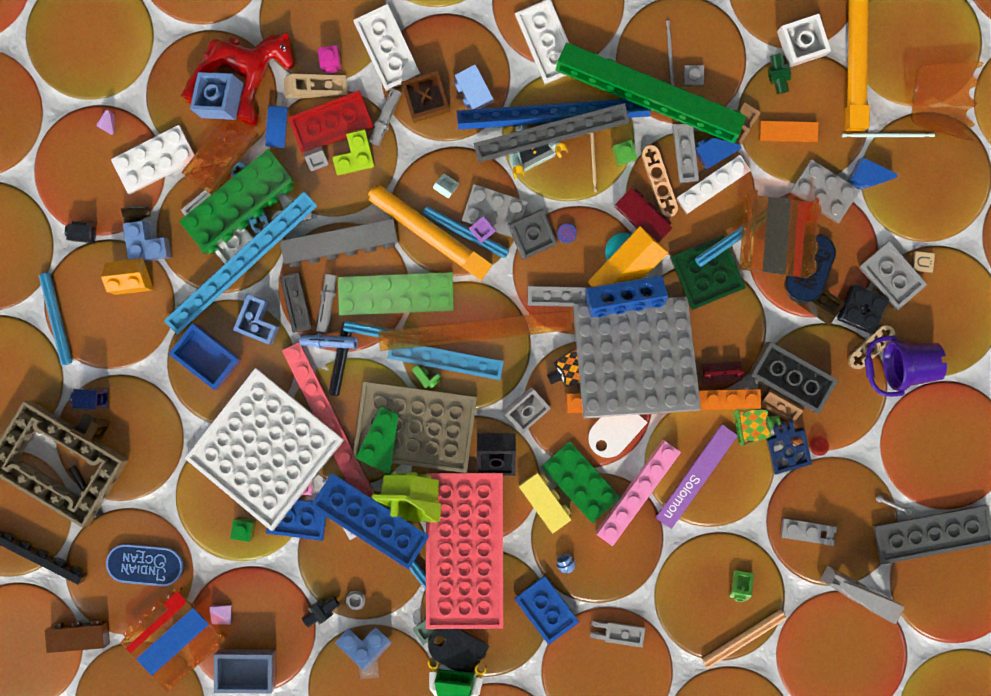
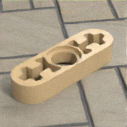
(879, 347)

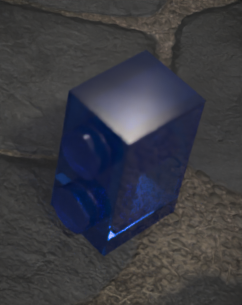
(89, 398)

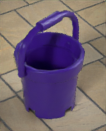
(906, 364)

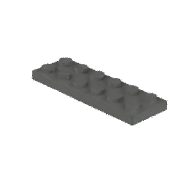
(933, 534)

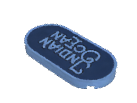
(144, 564)

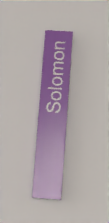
(696, 476)

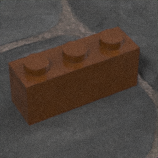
(77, 636)

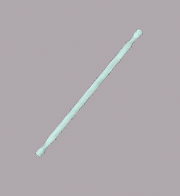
(888, 135)

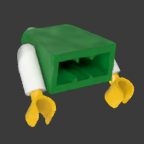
(454, 682)

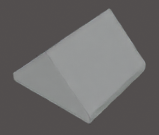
(526, 410)

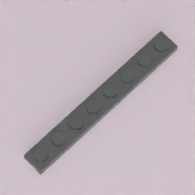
(551, 133)

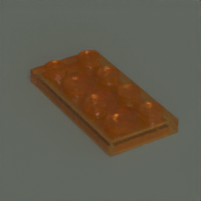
(220, 154)

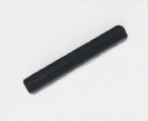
(339, 366)

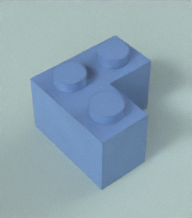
(142, 246)
(251, 321)
(363, 652)

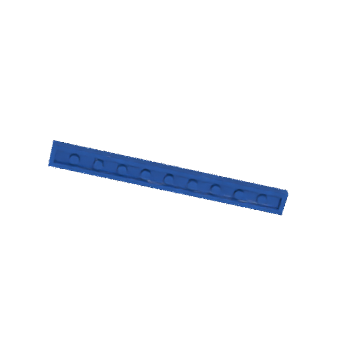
(539, 113)

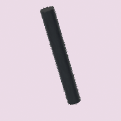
(81, 484)

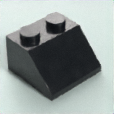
(496, 453)

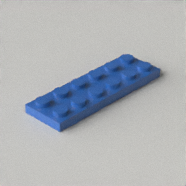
(369, 521)

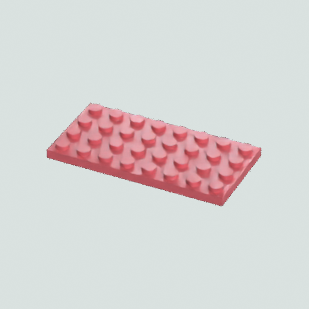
(466, 553)

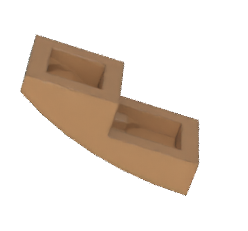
(751, 116)

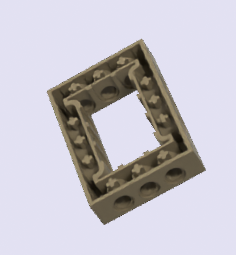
(78, 509)

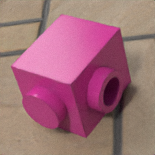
(330, 59)

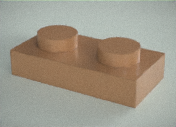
(781, 405)

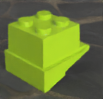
(411, 496)

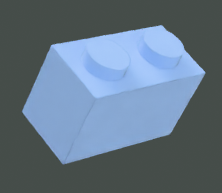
(473, 88)

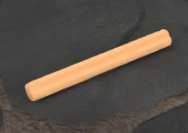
(744, 638)

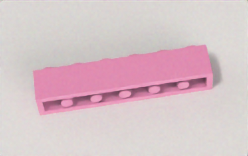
(637, 492)

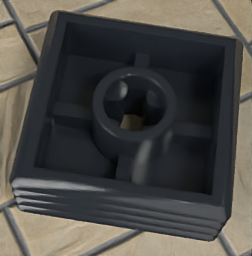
(873, 302)

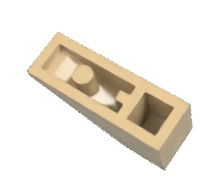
(314, 85)

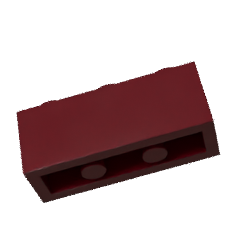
(643, 214)

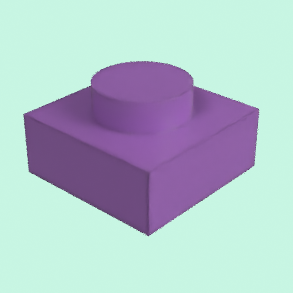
(482, 229)

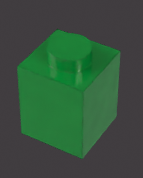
(243, 529)

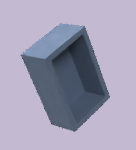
(245, 671)

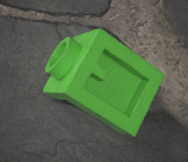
(422, 374)
(742, 586)

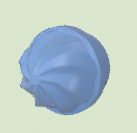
(565, 563)

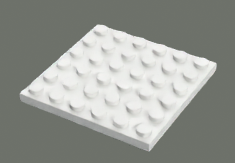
(264, 449)

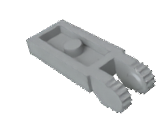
(619, 633)

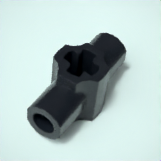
(320, 611)

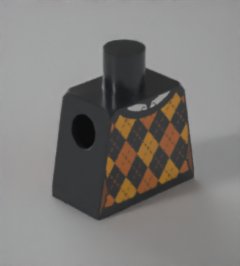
(566, 370)

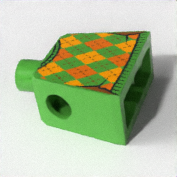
(753, 425)

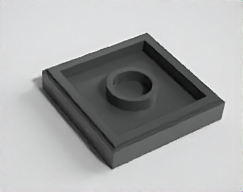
(532, 234)

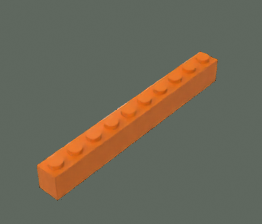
(709, 399)

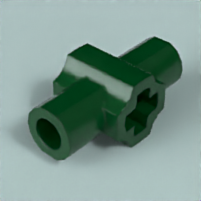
(779, 73)

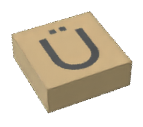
(923, 261)

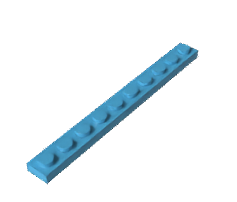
(240, 262)

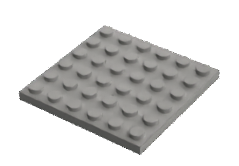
(636, 361)

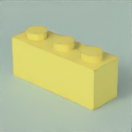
(545, 501)

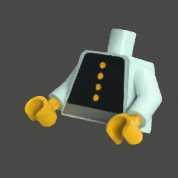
(530, 158)

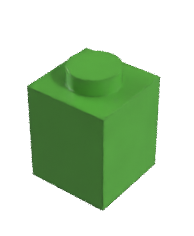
(624, 153)

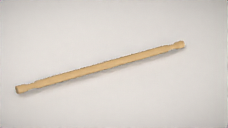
(593, 161)

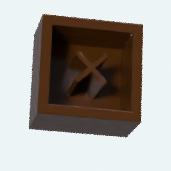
(425, 96)

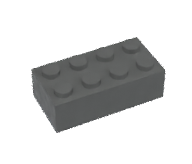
(792, 377)

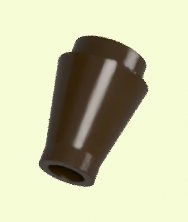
(135, 213)

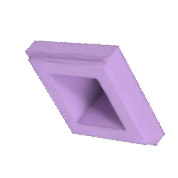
(107, 122)
(220, 614)

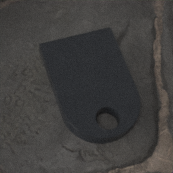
(458, 650)

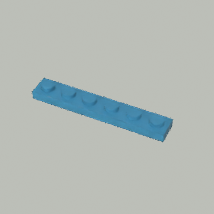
(449, 361)

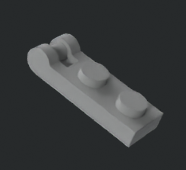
(807, 531)

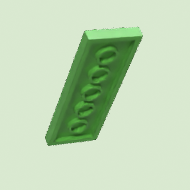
(395, 294)

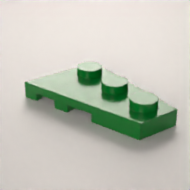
(379, 443)

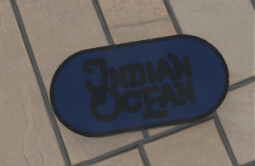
(810, 289)

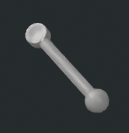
(907, 511)

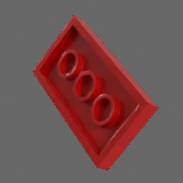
(330, 122)

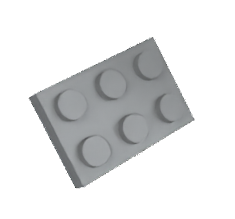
(833, 192)
(495, 206)
(892, 275)

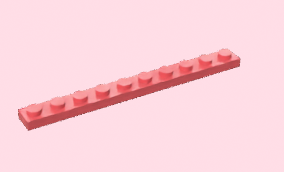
(323, 410)

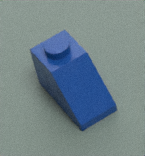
(714, 151)
(869, 174)

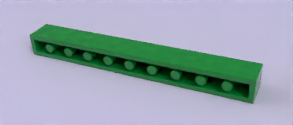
(650, 92)

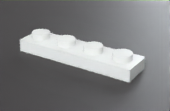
(713, 184)

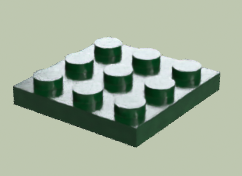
(711, 281)

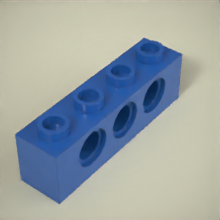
(633, 289)

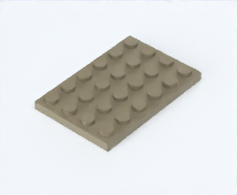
(431, 425)

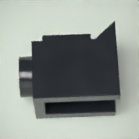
(81, 232)

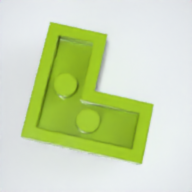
(359, 157)

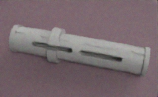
(387, 112)
(326, 303)

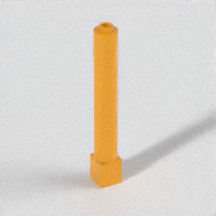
(857, 109)
(429, 232)

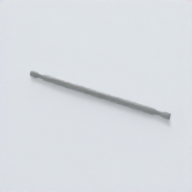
(670, 53)

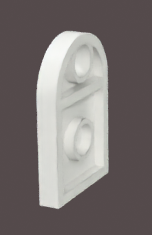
(616, 432)

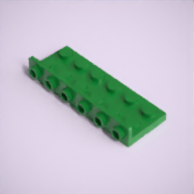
(237, 202)

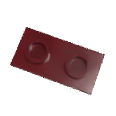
(722, 372)

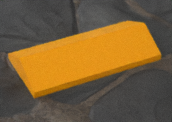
(631, 260)

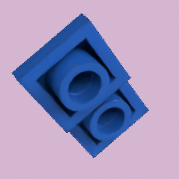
(276, 126)

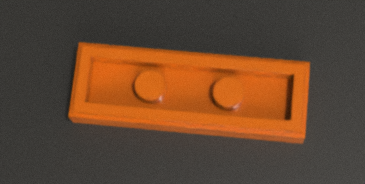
(788, 131)

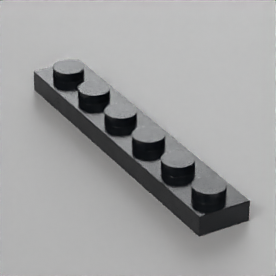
(42, 558)

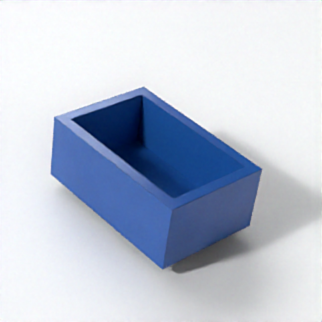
(205, 356)

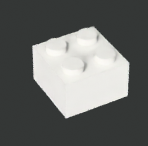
(803, 40)

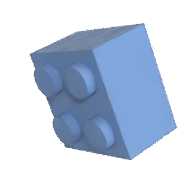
(216, 96)

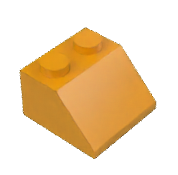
(126, 277)

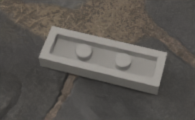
(685, 153)
(555, 296)

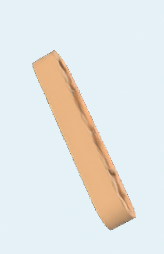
(656, 182)

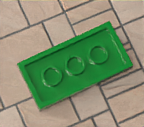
(580, 482)

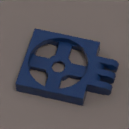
(786, 434)

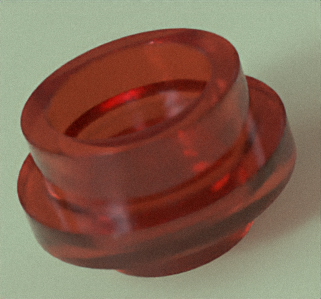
(819, 446)

